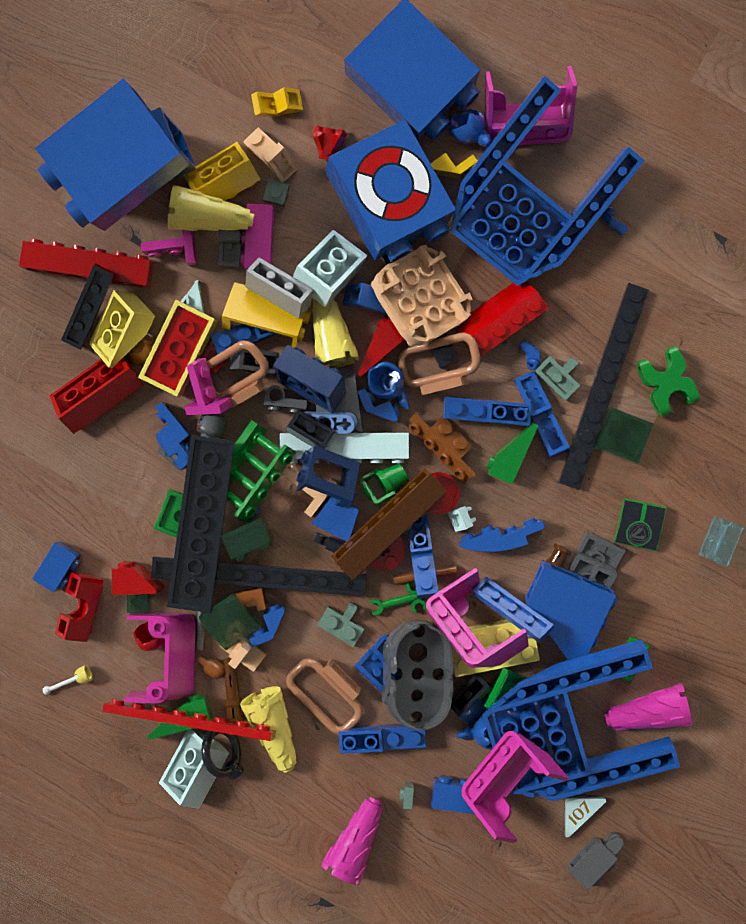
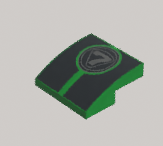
(640, 524)

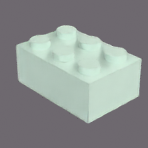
(330, 267)

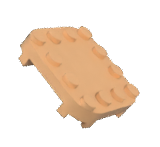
(421, 296)

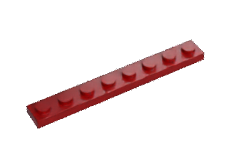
(197, 721)

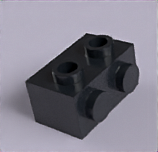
(470, 700)

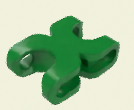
(668, 381)

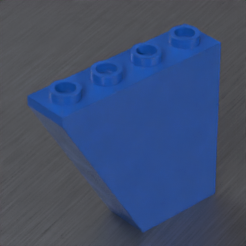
(573, 605)

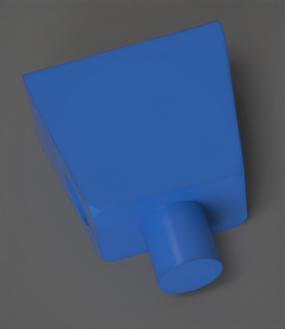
(336, 519)

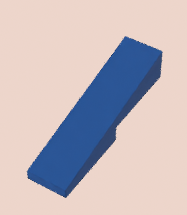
(541, 414)

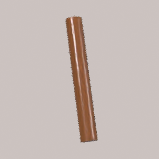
(439, 573)

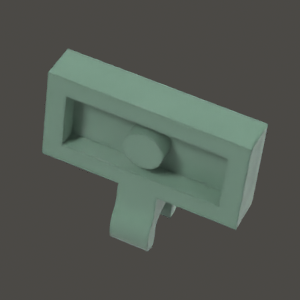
(558, 377)
(341, 624)

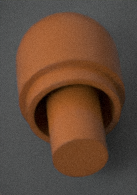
(212, 667)

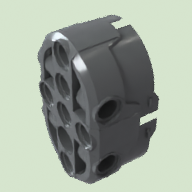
(434, 692)

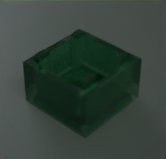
(623, 435)
(247, 538)

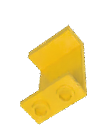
(253, 310)

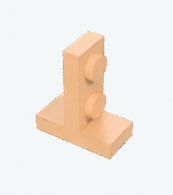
(271, 154)
(291, 473)
(246, 654)

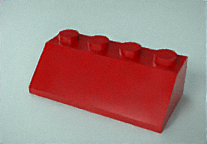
(502, 316)
(94, 393)

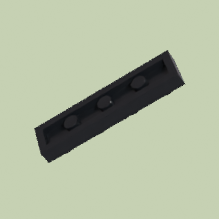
(88, 306)

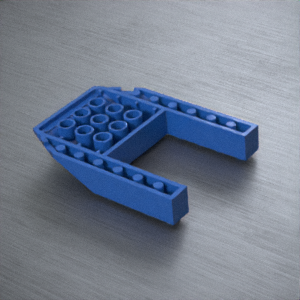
(515, 221)
(544, 715)

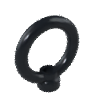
(232, 768)

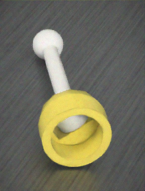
(81, 675)

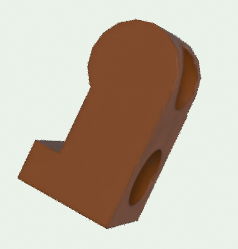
(253, 597)

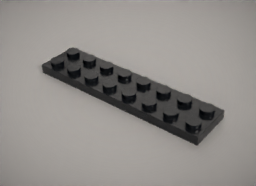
(201, 524)

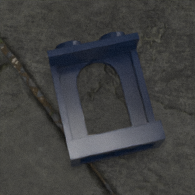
(307, 478)

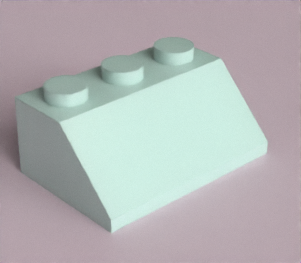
(186, 775)

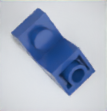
(383, 411)
(272, 619)

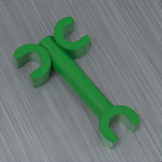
(412, 597)

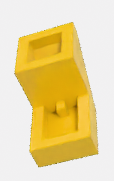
(277, 103)
(444, 166)

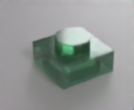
(138, 603)

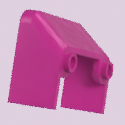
(553, 125)
(450, 606)
(180, 656)
(499, 774)

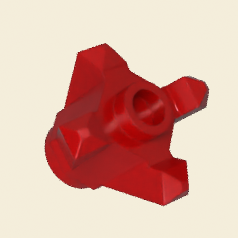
(328, 140)

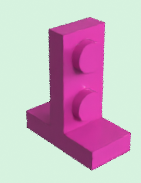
(174, 247)
(204, 391)

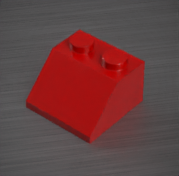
(133, 579)

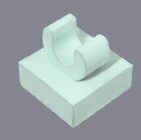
(460, 518)

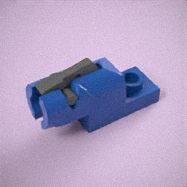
(172, 438)

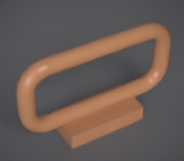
(443, 380)
(248, 386)
(338, 680)

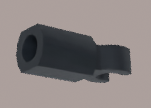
(332, 544)

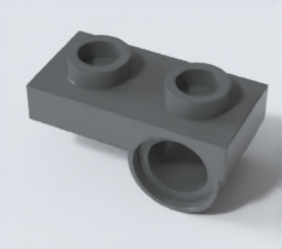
(229, 248)
(293, 404)

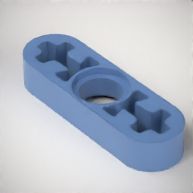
(337, 417)

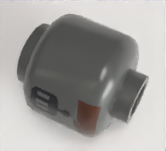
(211, 425)

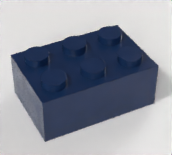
(310, 378)

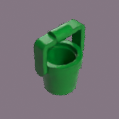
(390, 481)

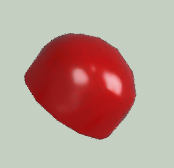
(145, 640)

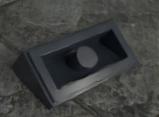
(309, 430)

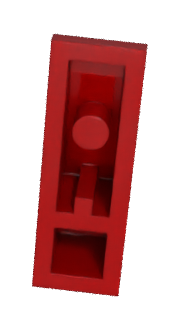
(383, 343)

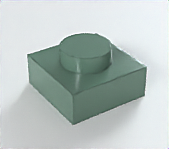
(276, 192)
(406, 795)

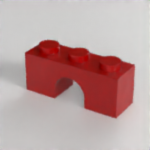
(78, 624)

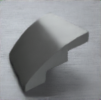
(350, 400)
(597, 559)

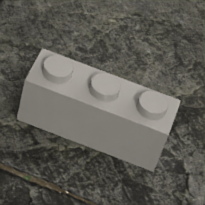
(278, 288)

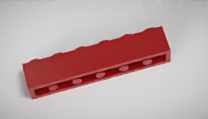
(79, 262)

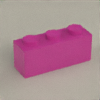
(259, 237)

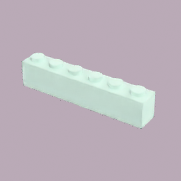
(358, 446)

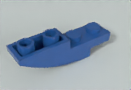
(227, 338)
(487, 411)
(492, 539)
(422, 558)
(380, 738)

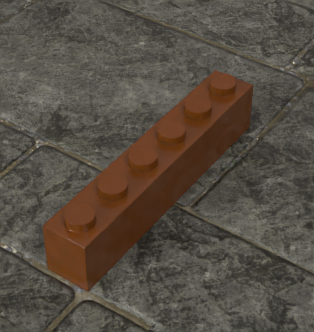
(389, 524)

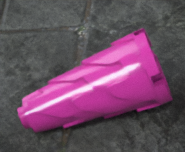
(656, 710)
(353, 847)

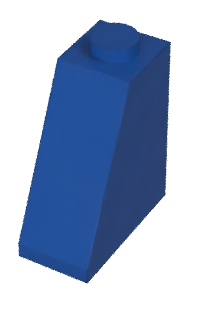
(363, 297)

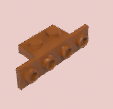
(445, 443)

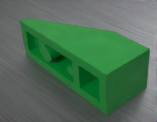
(510, 457)
(195, 704)

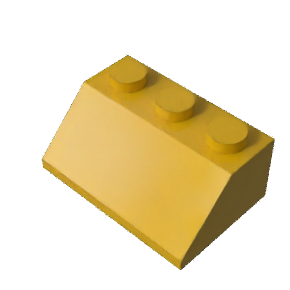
(224, 174)

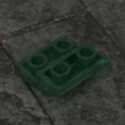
(229, 622)

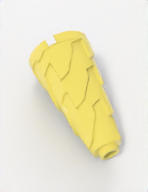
(195, 211)
(332, 336)
(270, 710)

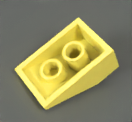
(120, 327)

